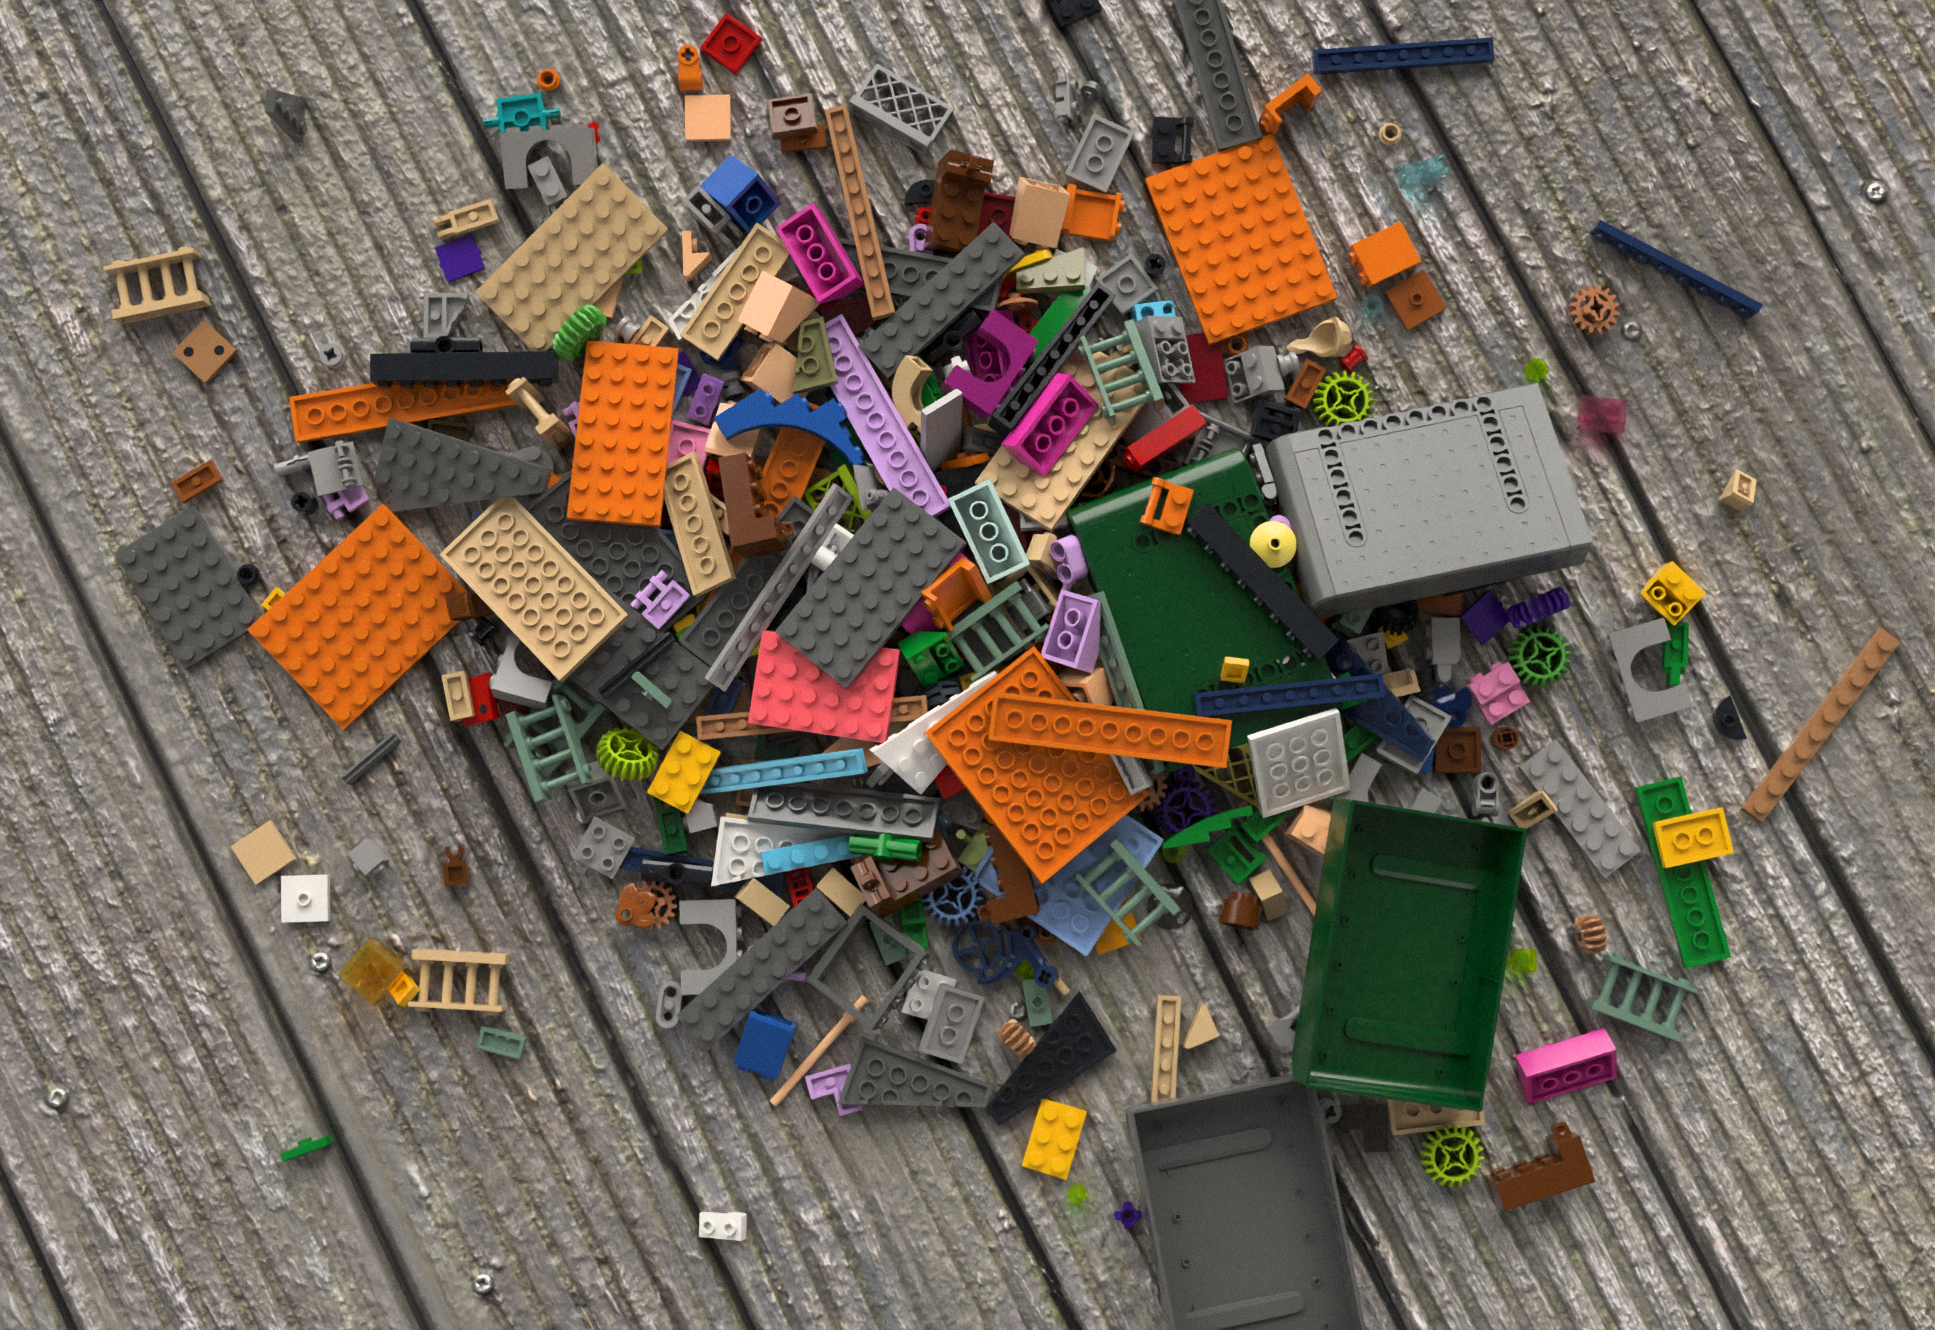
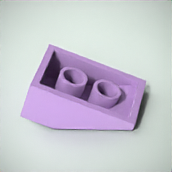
(1074, 632)

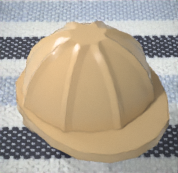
(1326, 339)

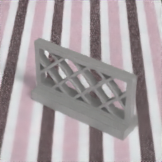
(888, 122)

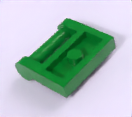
(1231, 859)

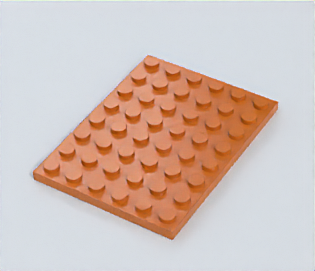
(1240, 239)
(361, 617)
(1037, 796)

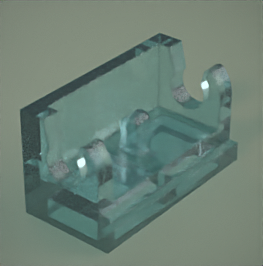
(1421, 172)

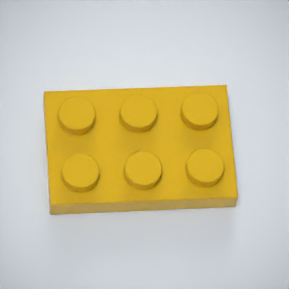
(684, 772)
(1693, 837)
(1054, 1138)

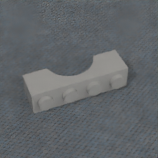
(702, 816)

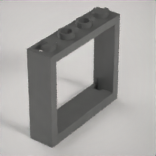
(839, 945)

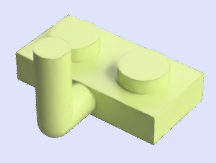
(976, 847)

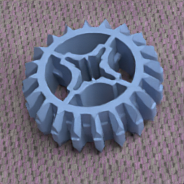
(961, 912)

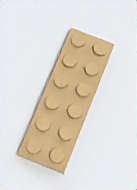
(716, 319)
(696, 525)

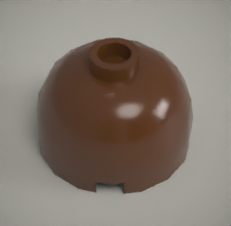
(1102, 482)

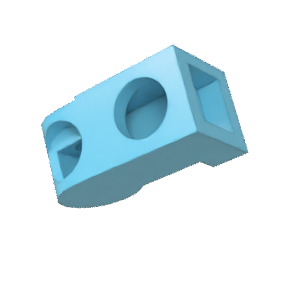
(1161, 308)

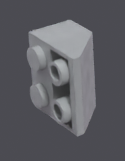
(1253, 374)

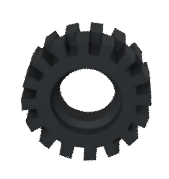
(1397, 624)

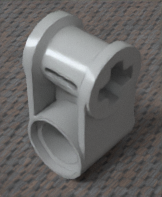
(1485, 796)

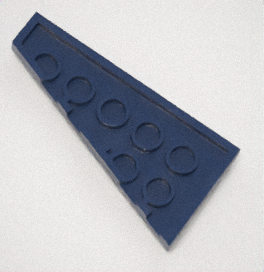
(1384, 715)

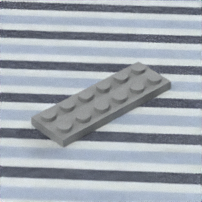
(1580, 809)

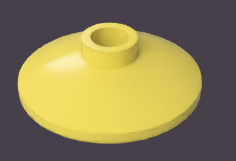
(1261, 543)

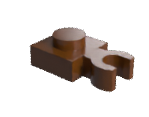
(457, 870)

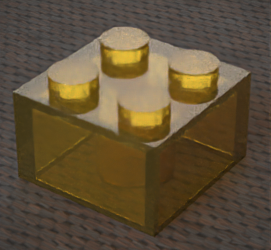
(374, 970)

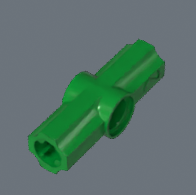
(886, 847)

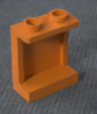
(1303, 90)
(1092, 215)
(1383, 255)
(954, 593)

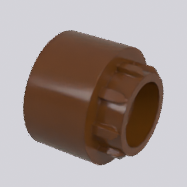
(1241, 911)

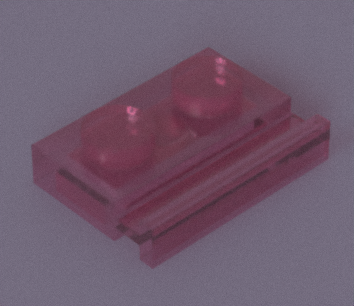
(1602, 414)

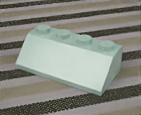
(989, 531)

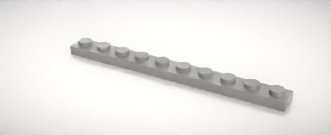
(778, 587)

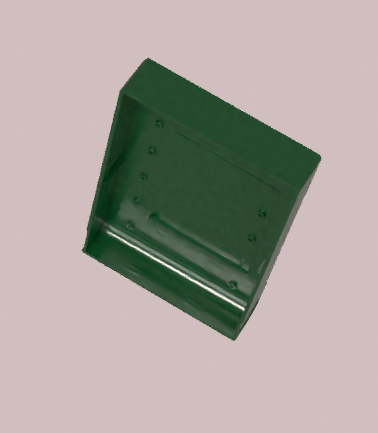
(1179, 607)
(1407, 955)

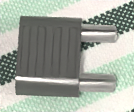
(1033, 602)

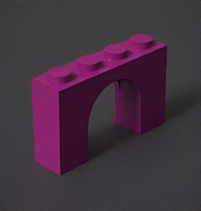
(1015, 348)

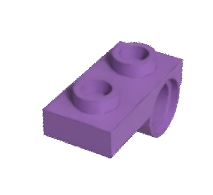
(706, 399)

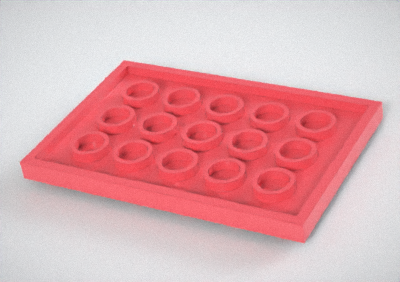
(802, 697)

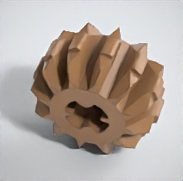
(1590, 934)
(1017, 1038)

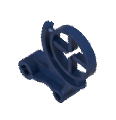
(1020, 948)

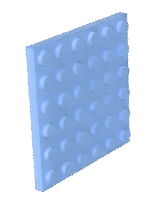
(1064, 907)

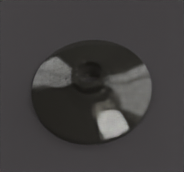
(1182, 899)

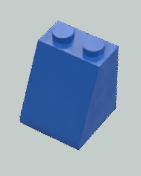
(741, 193)
(764, 1044)

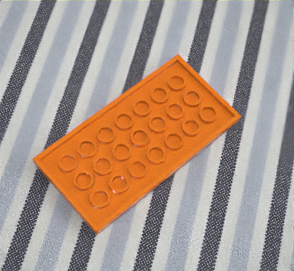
(623, 434)

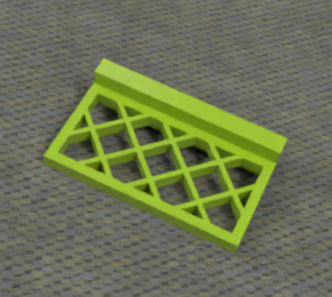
(846, 474)

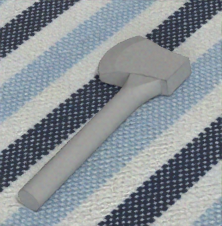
(1281, 1030)

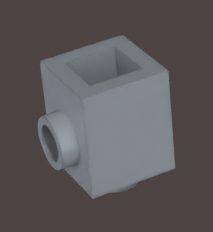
(368, 858)

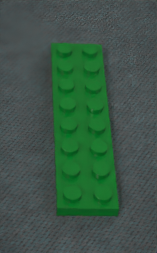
(1684, 886)

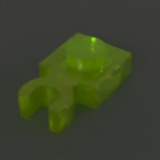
(1522, 961)

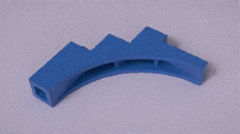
(824, 422)

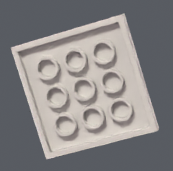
(1299, 762)

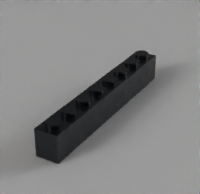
(1051, 359)
(463, 368)
(1260, 582)

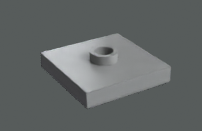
(1128, 283)

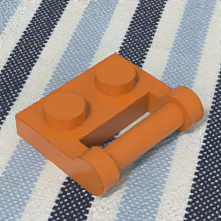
(1174, 508)

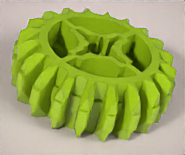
(1339, 394)
(627, 754)
(1446, 1162)

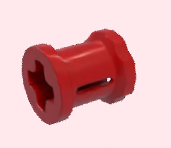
(1352, 359)

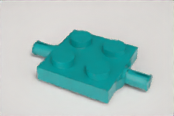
(521, 112)

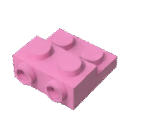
(1497, 692)

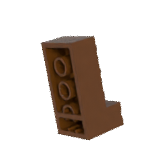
(957, 202)
(750, 525)
(1014, 881)
(900, 882)
(1544, 1176)

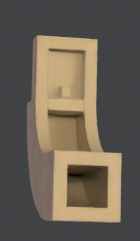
(907, 390)

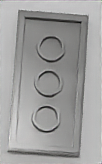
(942, 429)

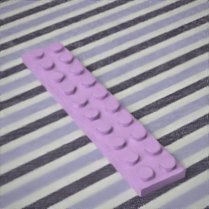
(880, 424)

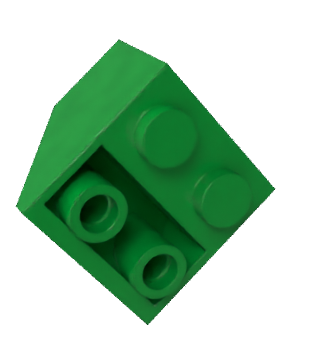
(930, 655)

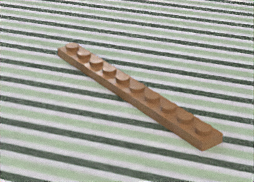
(860, 212)
(737, 723)
(1820, 725)

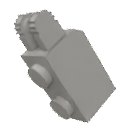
(548, 183)
(710, 215)
(1443, 646)

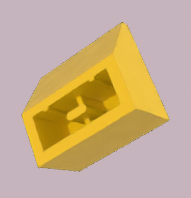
(1671, 592)

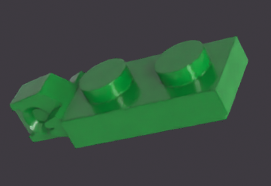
(1675, 653)

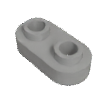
(669, 1004)

